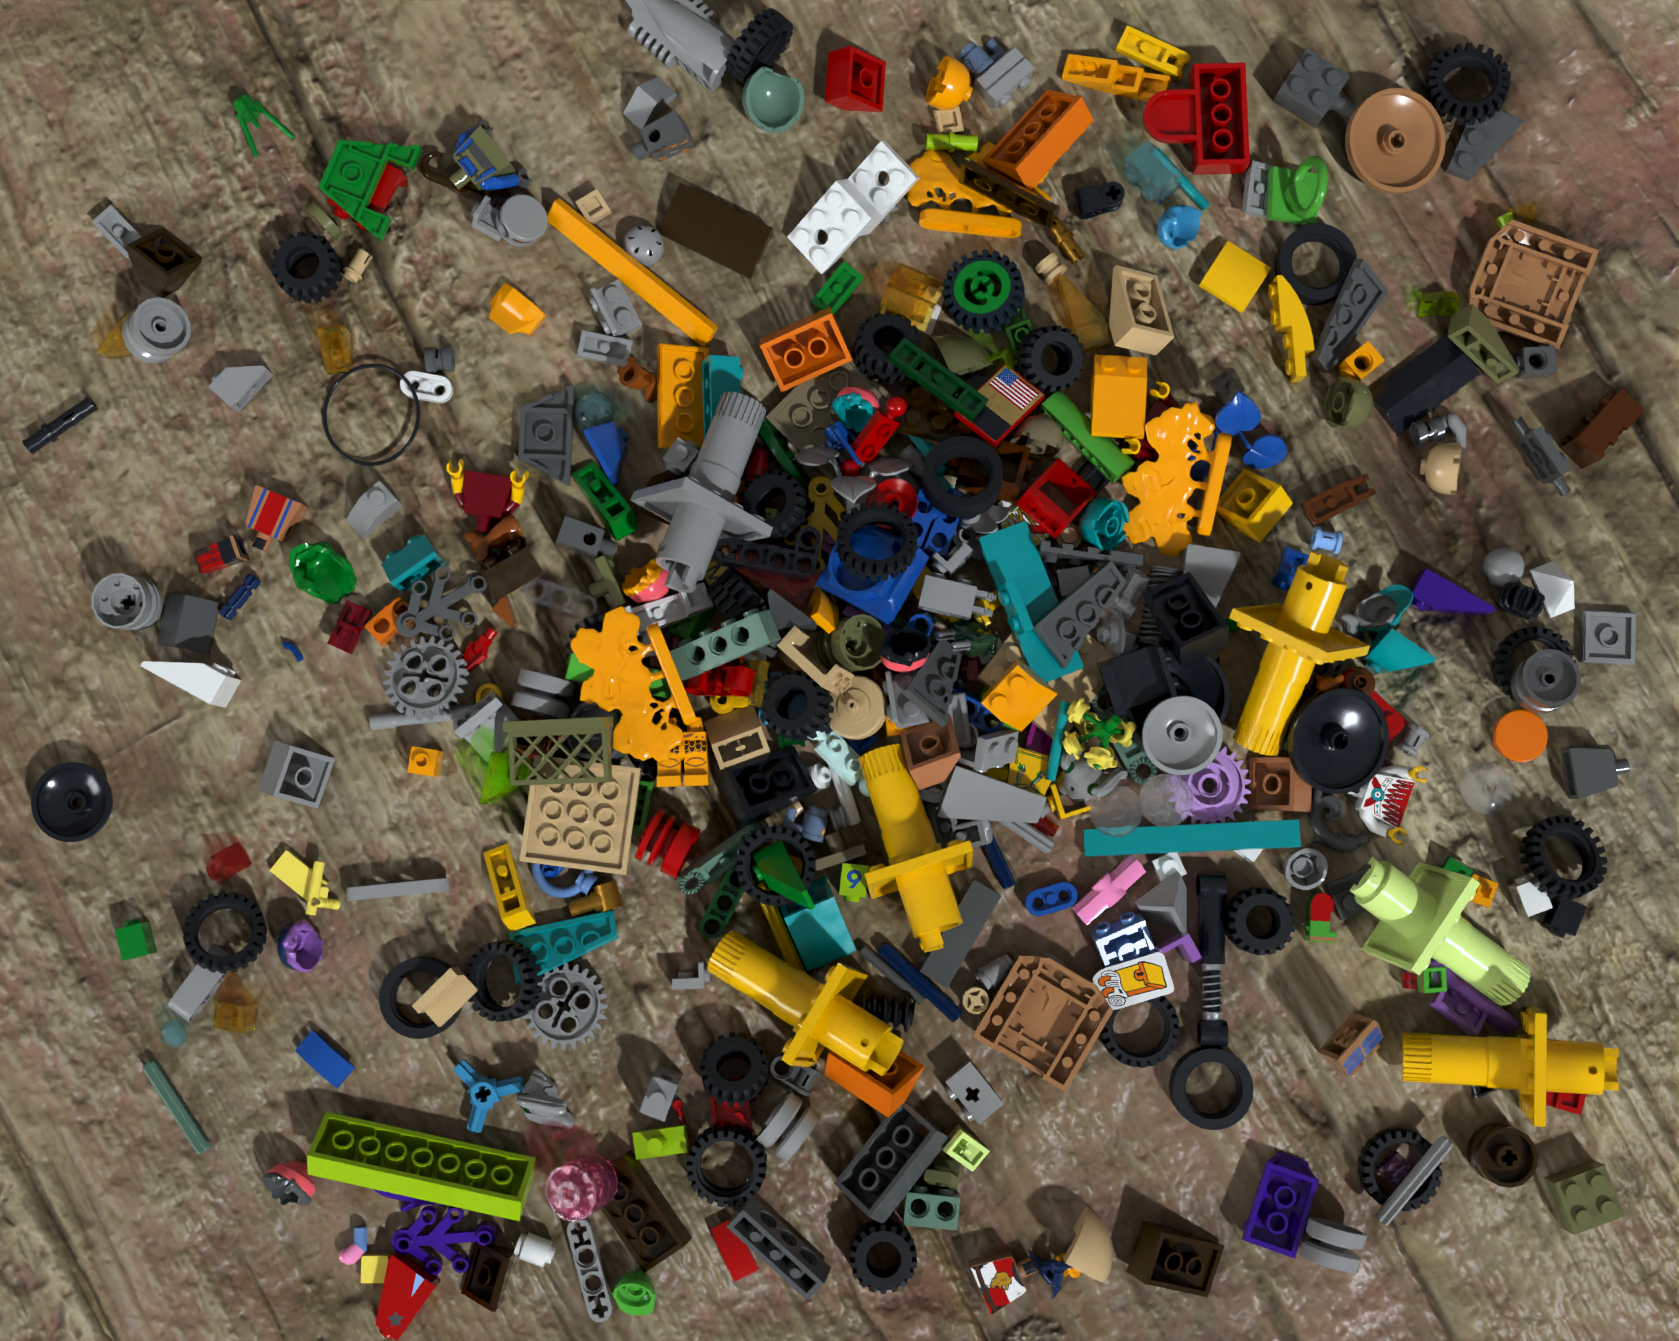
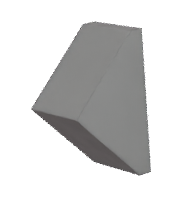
(648, 102)

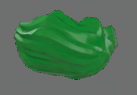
(322, 571)

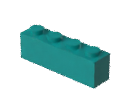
(719, 376)

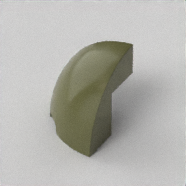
(961, 354)

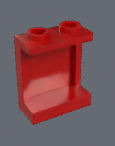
(387, 186)

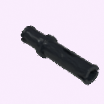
(51, 431)

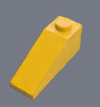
(509, 888)

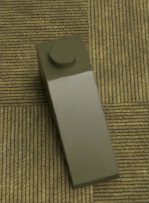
(1481, 342)

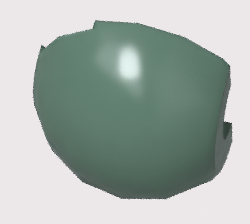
(772, 100)

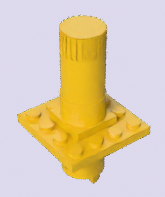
(1298, 640)
(915, 860)
(818, 1011)
(1516, 1063)

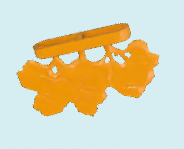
(939, 170)
(1167, 482)
(624, 683)

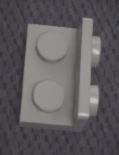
(616, 309)
(955, 560)
(901, 709)

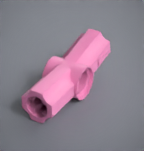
(1109, 889)

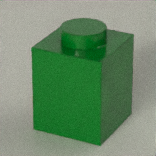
(135, 939)

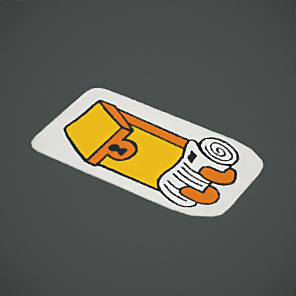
(1135, 981)

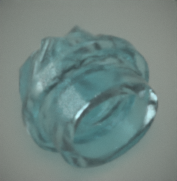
(173, 1033)

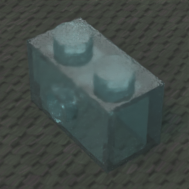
(1151, 173)

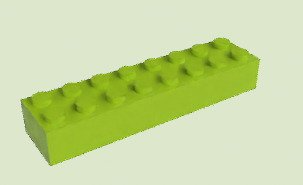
(421, 1166)

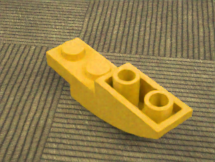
(1291, 318)

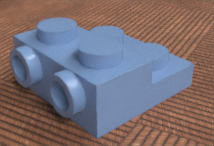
(1123, 939)

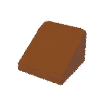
(505, 611)

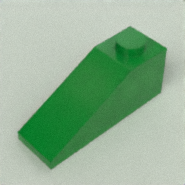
(606, 501)
(780, 874)

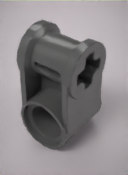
(795, 1076)

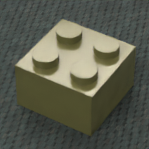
(1583, 1197)

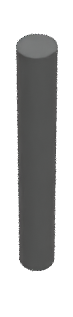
(891, 974)

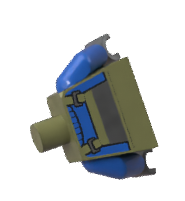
(484, 162)

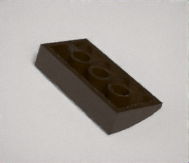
(1008, 193)
(715, 231)
(643, 1215)

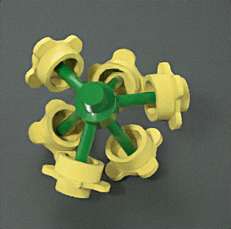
(1090, 726)

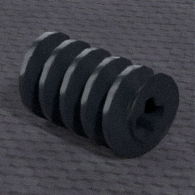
(891, 1011)

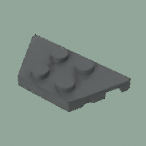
(548, 434)

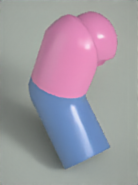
(357, 1248)

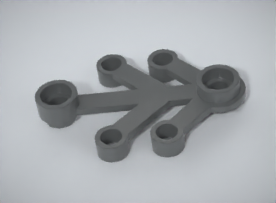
(438, 606)

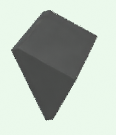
(787, 615)
(188, 623)

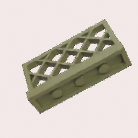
(562, 727)

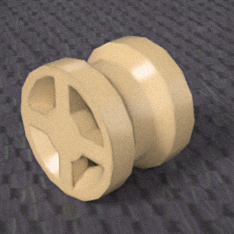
(1050, 268)
(979, 1001)

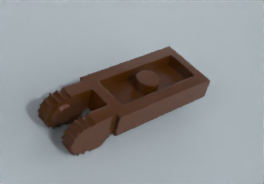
(1335, 501)

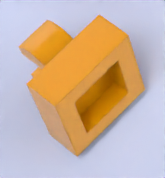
(1484, 892)

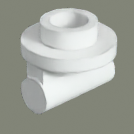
(820, 776)

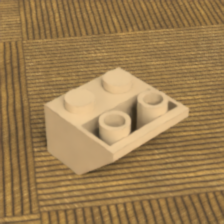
(736, 737)

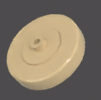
(859, 709)

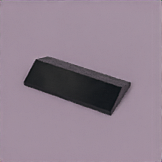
(1423, 384)

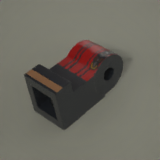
(221, 554)

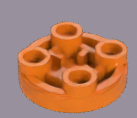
(1520, 735)

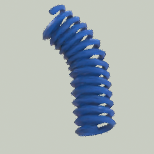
(288, 645)

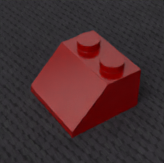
(855, 80)

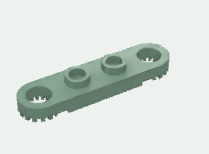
(1131, 755)
(716, 861)

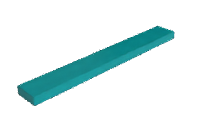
(1195, 838)

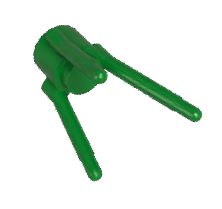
(248, 111)

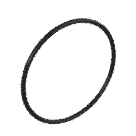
(326, 406)

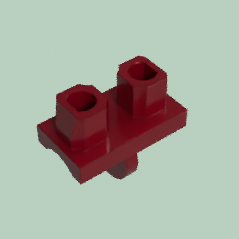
(349, 627)

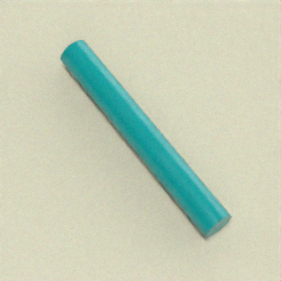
(1190, 189)
(1058, 737)

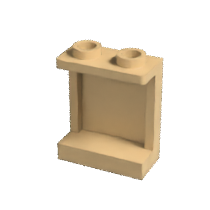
(797, 645)

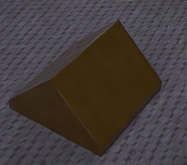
(488, 1275)

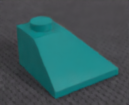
(1394, 652)

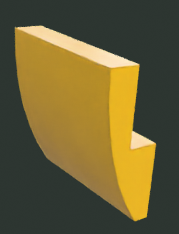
(1235, 276)

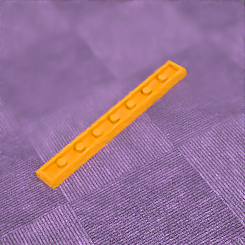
(631, 273)

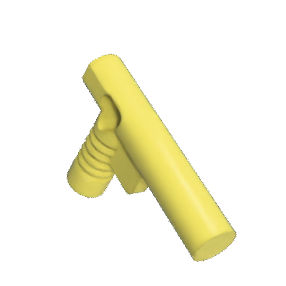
(318, 892)

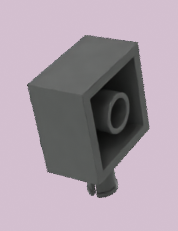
(1314, 89)

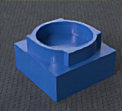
(879, 598)

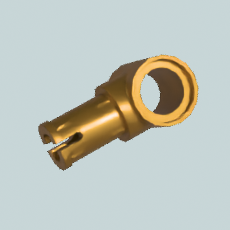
(602, 898)

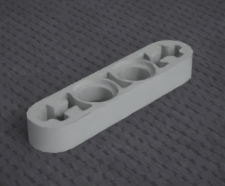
(398, 889)
(592, 1268)

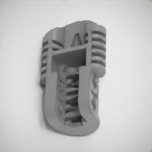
(683, 35)

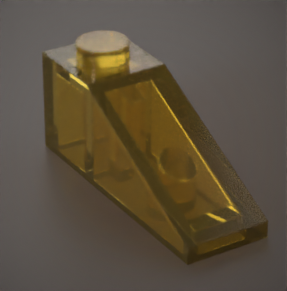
(1083, 317)

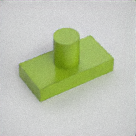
(661, 1141)

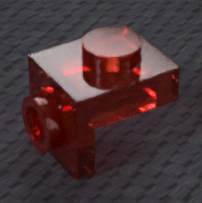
(227, 863)

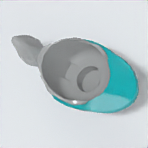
(1379, 610)

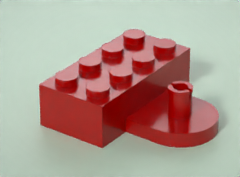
(1208, 116)

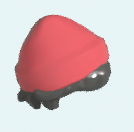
(290, 1183)

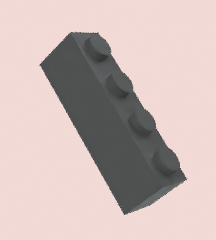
(975, 908)

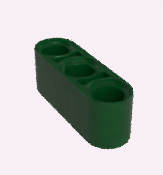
(716, 912)

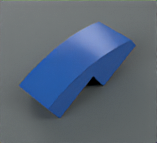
(325, 1059)

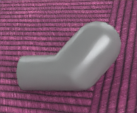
(1457, 427)

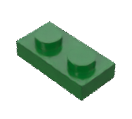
(838, 288)

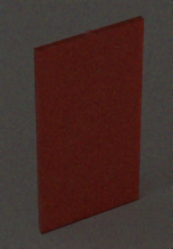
(791, 589)

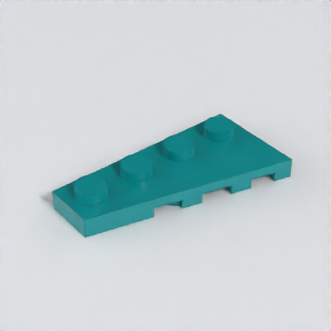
(566, 940)

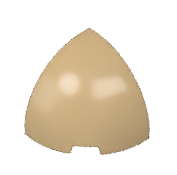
(1091, 1248)

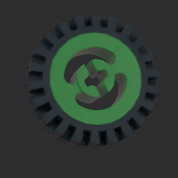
(990, 309)

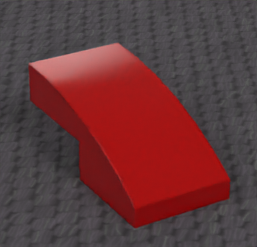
(735, 1253)

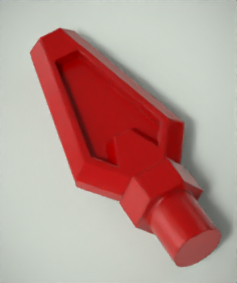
(477, 650)

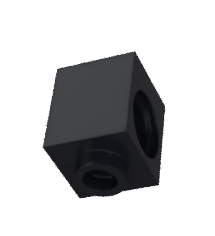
(1564, 917)

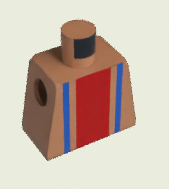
(273, 517)

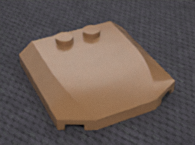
(1530, 282)
(1045, 1018)

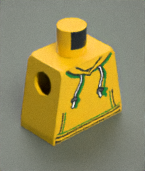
(1029, 771)

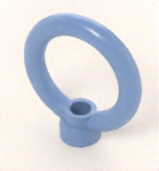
(584, 883)

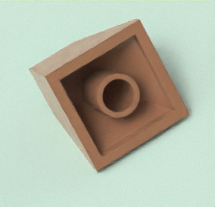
(930, 752)
(1277, 786)

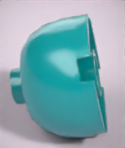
(1103, 523)

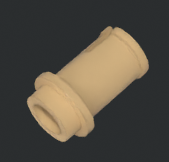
(357, 266)
(778, 817)

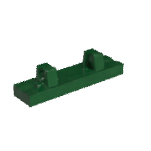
(937, 379)
(783, 453)

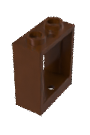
(1009, 492)

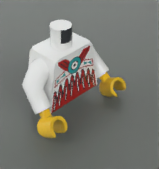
(1385, 798)

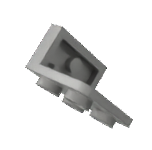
(991, 751)

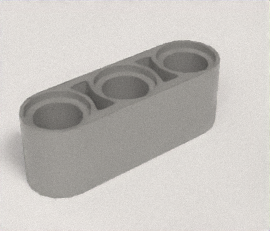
(197, 988)

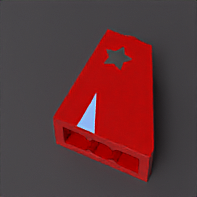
(403, 1295)

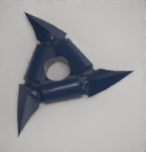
(1054, 1278)

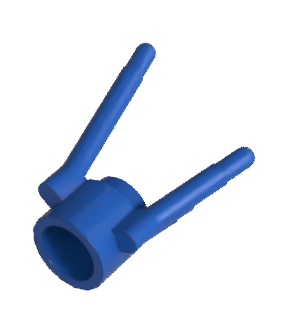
(839, 437)

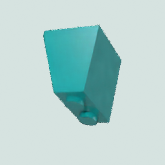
(818, 932)

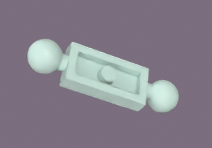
(841, 758)

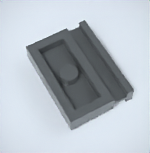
(1344, 899)

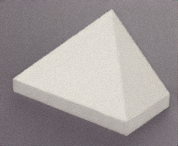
(1555, 586)

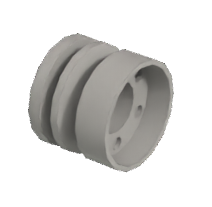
(112, 602)

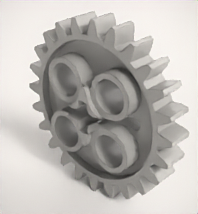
(431, 656)
(586, 1019)

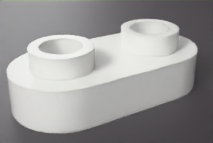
(427, 387)

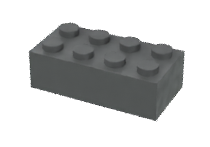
(891, 1162)

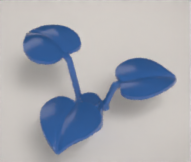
(1238, 416)

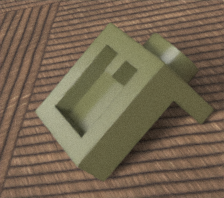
(944, 1174)

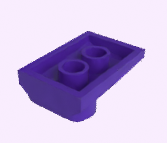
(1281, 1205)

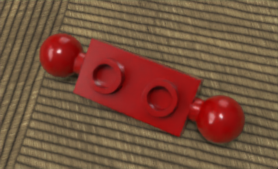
(874, 435)

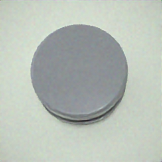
(521, 220)

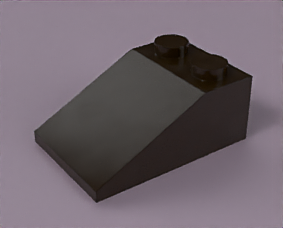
(1174, 1259)

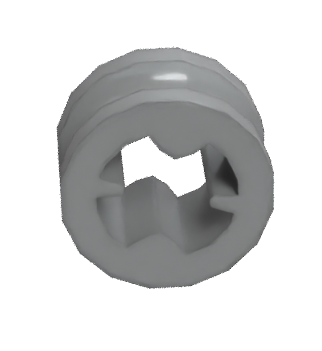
(838, 818)

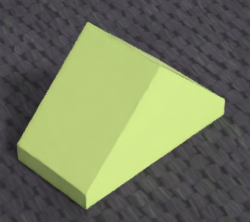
(965, 1148)

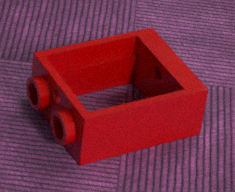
(1044, 510)

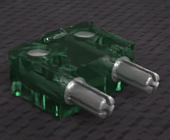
(970, 638)

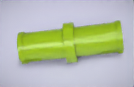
(951, 142)

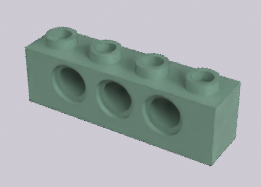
(761, 633)

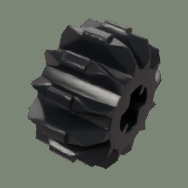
(1521, 601)

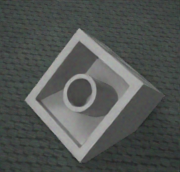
(296, 774)

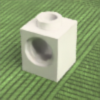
(1527, 897)

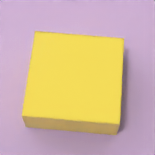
(374, 1267)

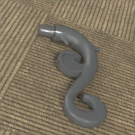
(1338, 843)

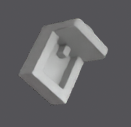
(485, 218)

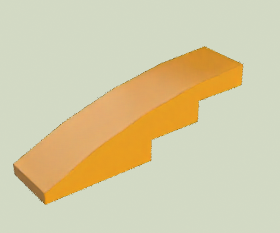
(1113, 78)

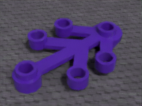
(440, 1239)

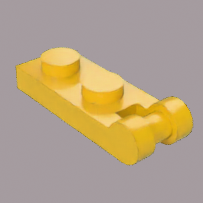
(1152, 53)

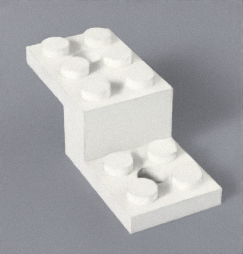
(853, 207)

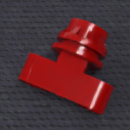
(726, 680)

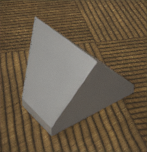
(1166, 903)

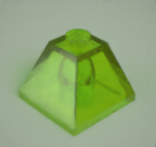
(497, 779)

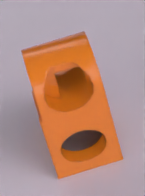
(383, 625)

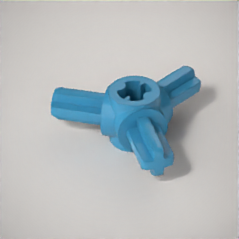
(480, 1104)

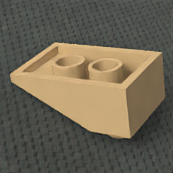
(1138, 312)

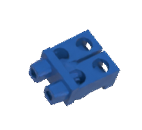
(941, 525)

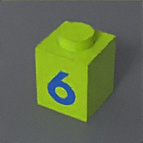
(853, 881)

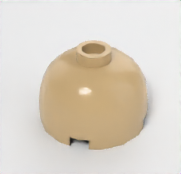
(1442, 467)

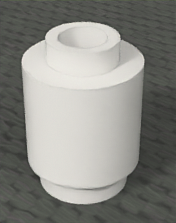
(534, 1249)

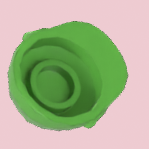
(635, 1293)

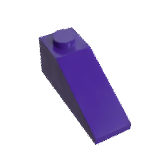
(1440, 595)

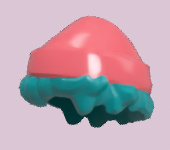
(855, 407)

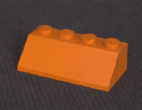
(1040, 138)

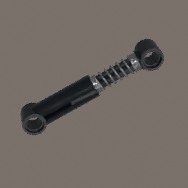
(1211, 895)

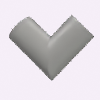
(949, 829)

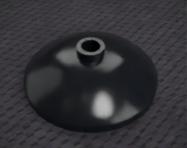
(55, 802)

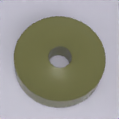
(324, 221)

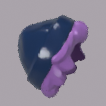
(300, 946)

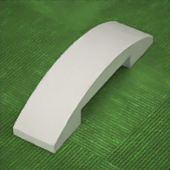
(672, 608)

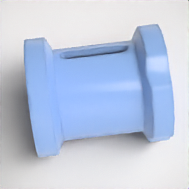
(1326, 540)

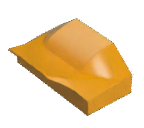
(514, 311)

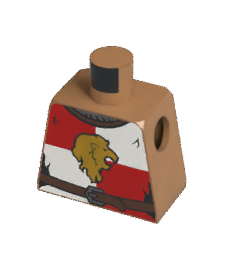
(1001, 1279)

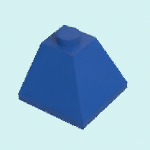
(609, 448)

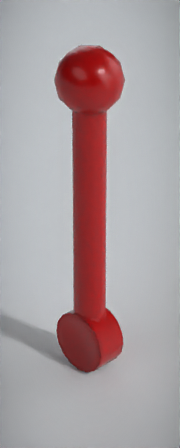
(678, 1105)

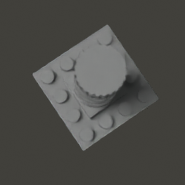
(702, 503)

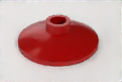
(893, 492)

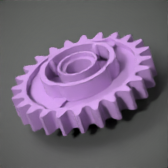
(1227, 790)

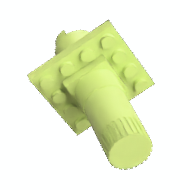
(1424, 922)

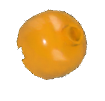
(950, 85)

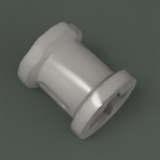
(1412, 740)

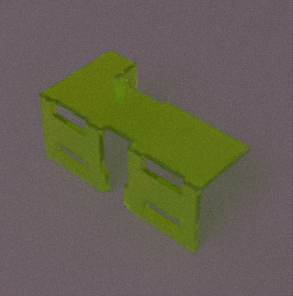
(1432, 306)
(1007, 356)

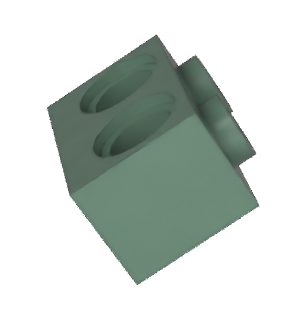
(930, 1216)

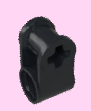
(1095, 201)

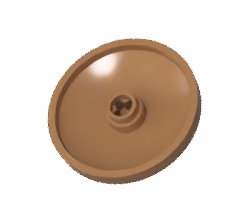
(1395, 141)

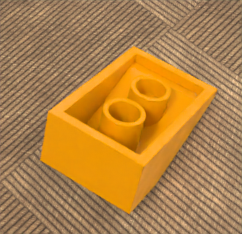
(1118, 396)

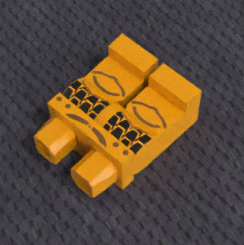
(695, 756)

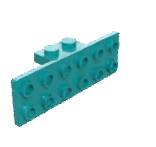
(1025, 594)

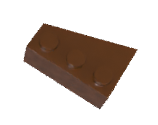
(1601, 428)

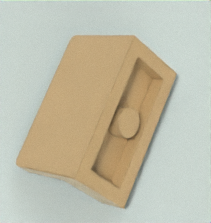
(446, 996)

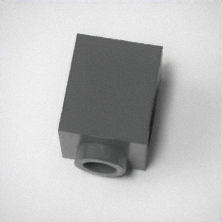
(1545, 361)

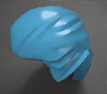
(1178, 226)

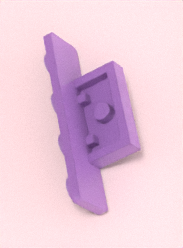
(1468, 1006)

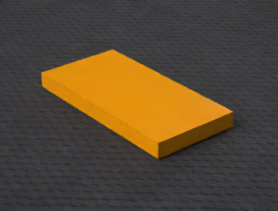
(679, 394)

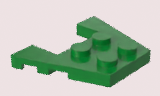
(355, 174)

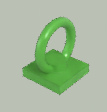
(1297, 194)

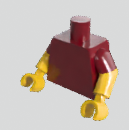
(486, 495)

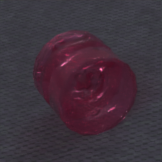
(581, 1187)

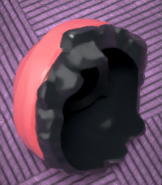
(905, 649)

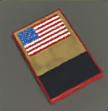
(1009, 403)

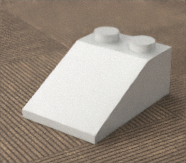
(209, 683)

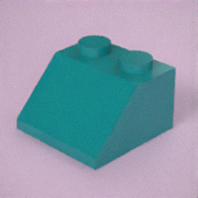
(412, 562)

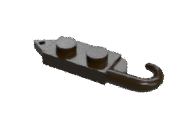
(498, 197)

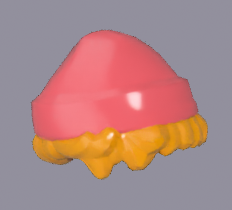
(646, 583)

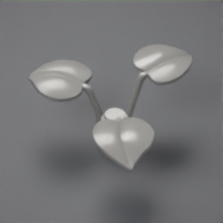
(852, 488)

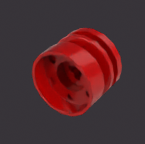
(667, 843)

